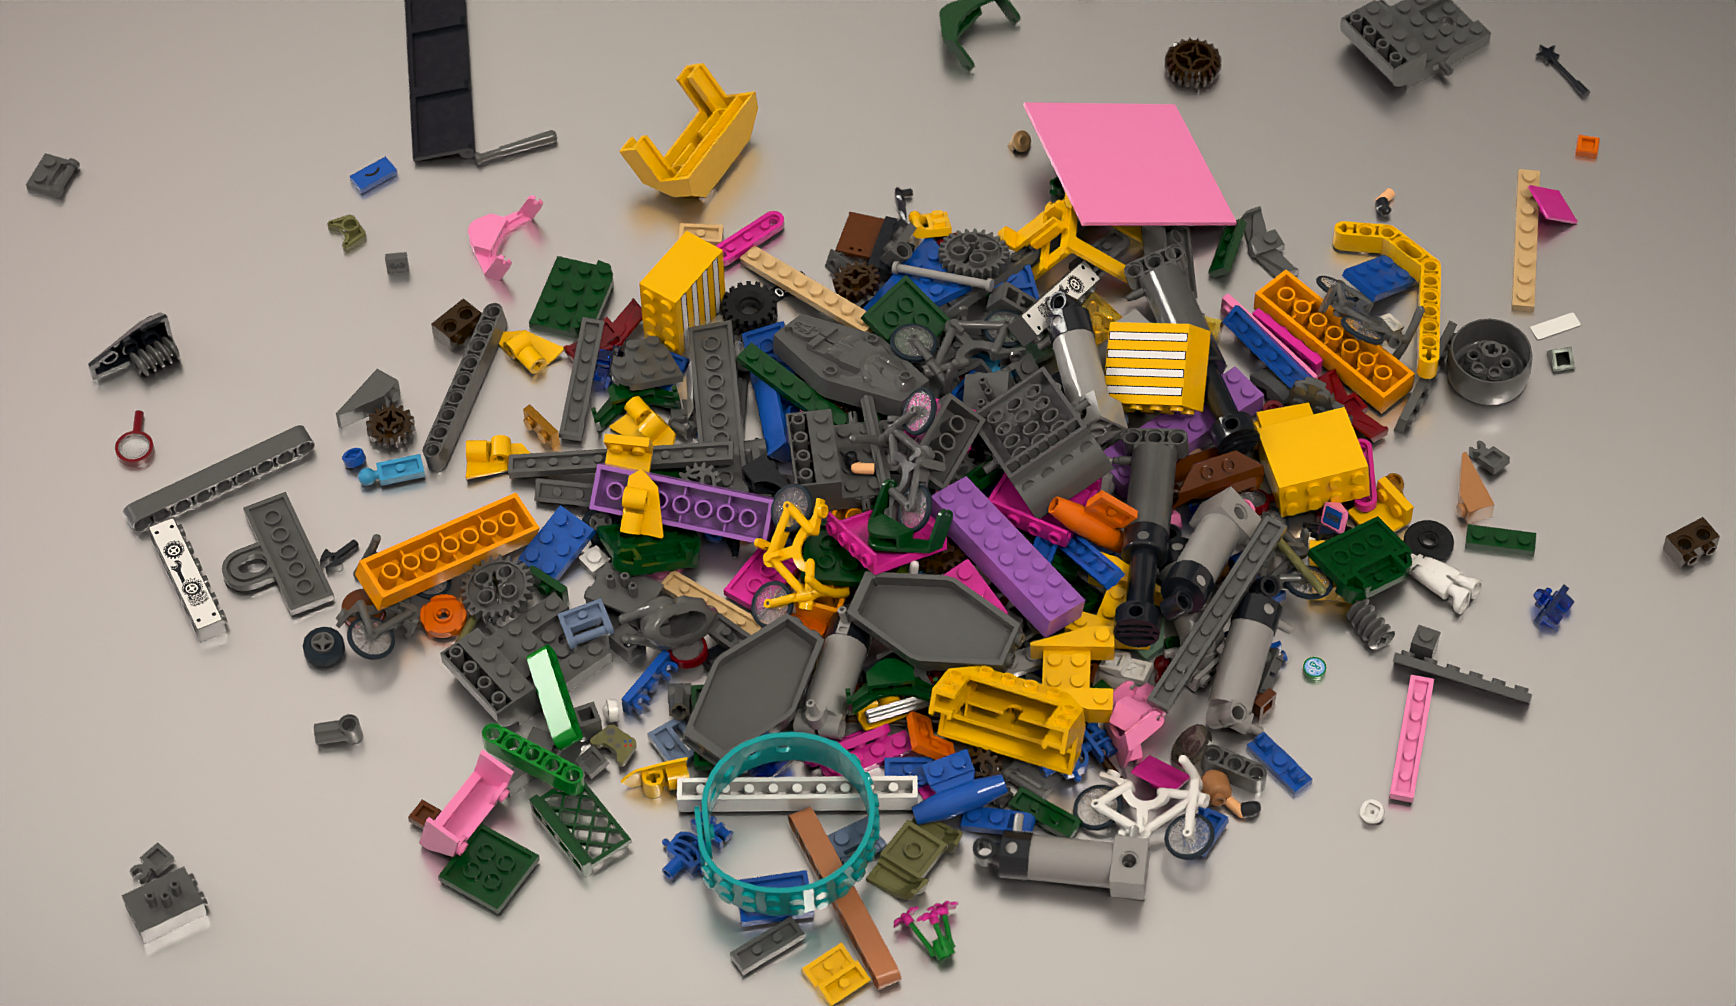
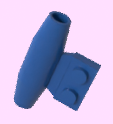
(956, 789)

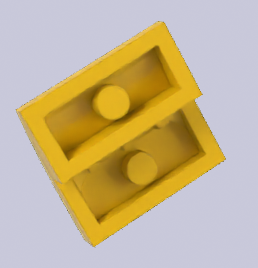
(835, 974)

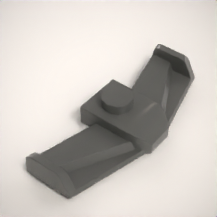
(1265, 245)

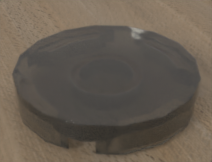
(1192, 744)

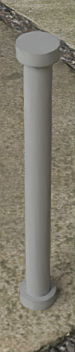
(987, 284)

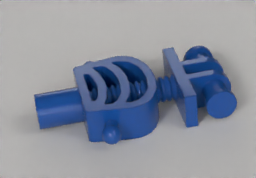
(1090, 744)
(681, 851)

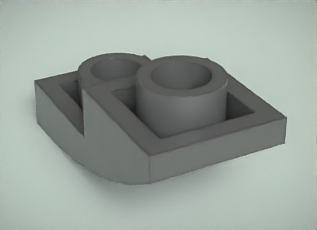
(1269, 381)

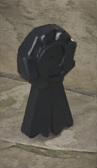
(1322, 532)

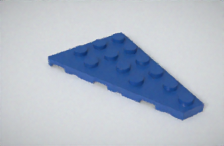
(938, 291)

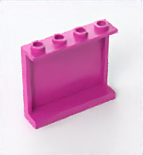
(1013, 507)
(853, 535)

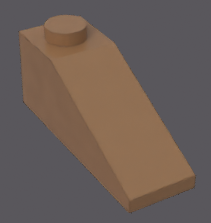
(1473, 498)

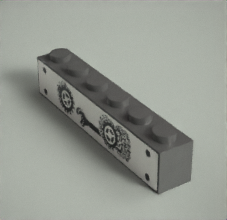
(1032, 322)
(187, 580)

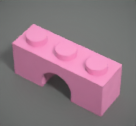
(1130, 711)

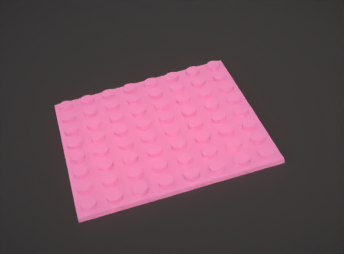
(1129, 164)

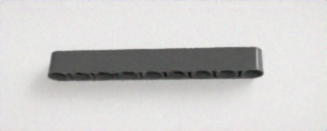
(464, 387)
(218, 478)

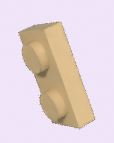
(707, 232)

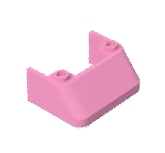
(468, 807)

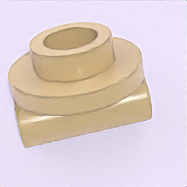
(1020, 141)

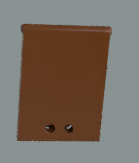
(859, 235)

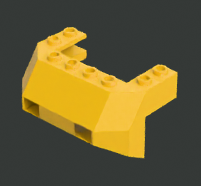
(706, 144)
(1010, 716)

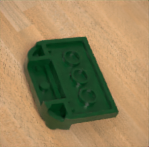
(570, 293)
(650, 554)
(1363, 560)

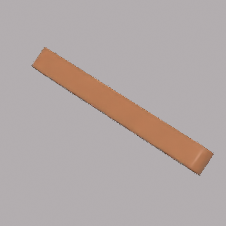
(850, 908)

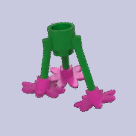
(944, 945)

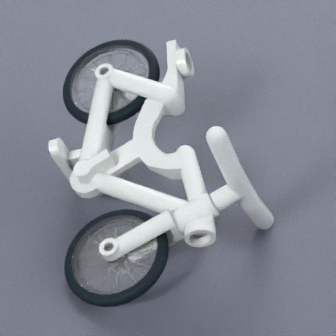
(1186, 835)

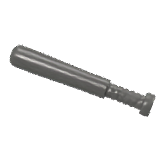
(518, 146)

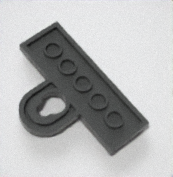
(287, 554)

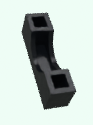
(764, 478)

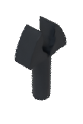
(336, 557)

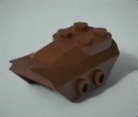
(1210, 473)

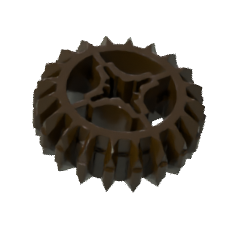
(1192, 63)

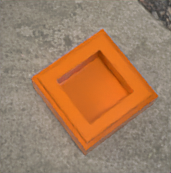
(1587, 146)

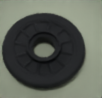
(1429, 529)

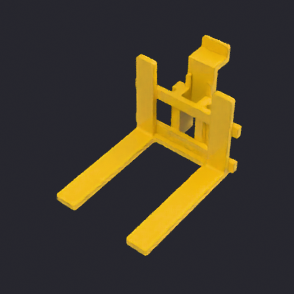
(1048, 226)

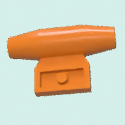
(1097, 520)

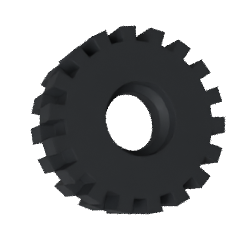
(745, 297)

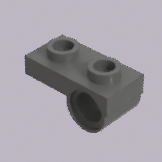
(898, 249)

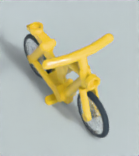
(791, 512)

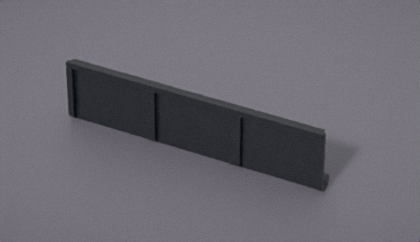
(439, 79)

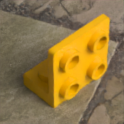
(629, 451)
(1390, 508)

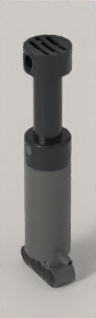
(1164, 285)
(1145, 541)

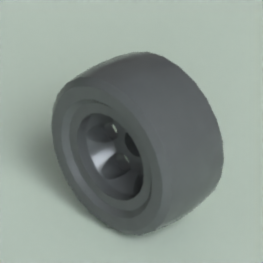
(1493, 344)

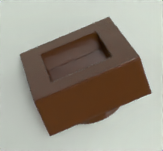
(1263, 703)
(422, 813)

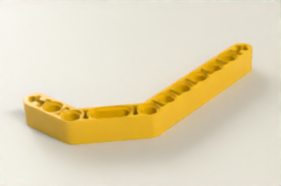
(1418, 263)

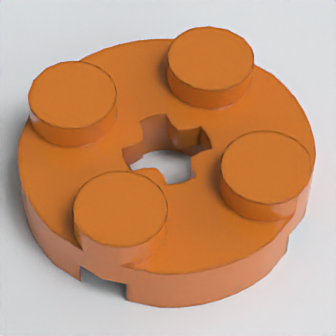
(443, 627)

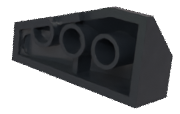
(136, 338)

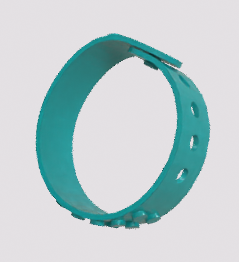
(792, 899)

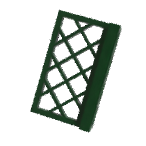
(566, 839)

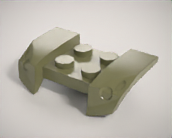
(911, 856)

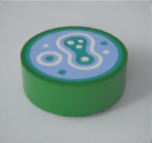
(1314, 668)

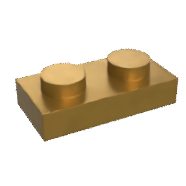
(535, 421)

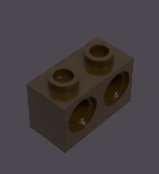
(456, 324)
(1691, 540)

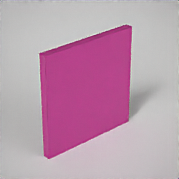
(1552, 204)
(1160, 774)

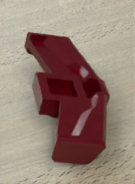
(615, 332)
(1354, 407)

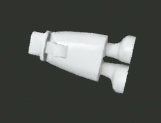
(1444, 581)

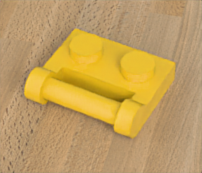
(937, 224)

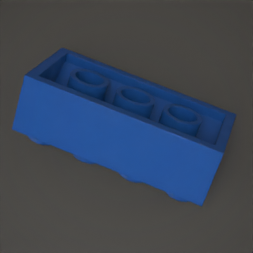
(772, 414)

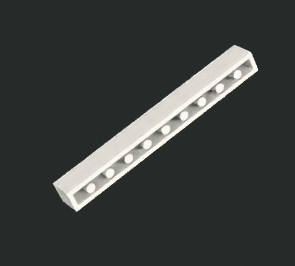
(798, 794)

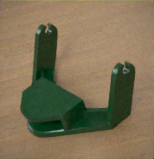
(959, 16)
(622, 394)
(892, 536)
(888, 679)

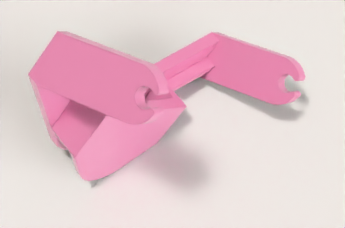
(490, 230)
(1129, 742)

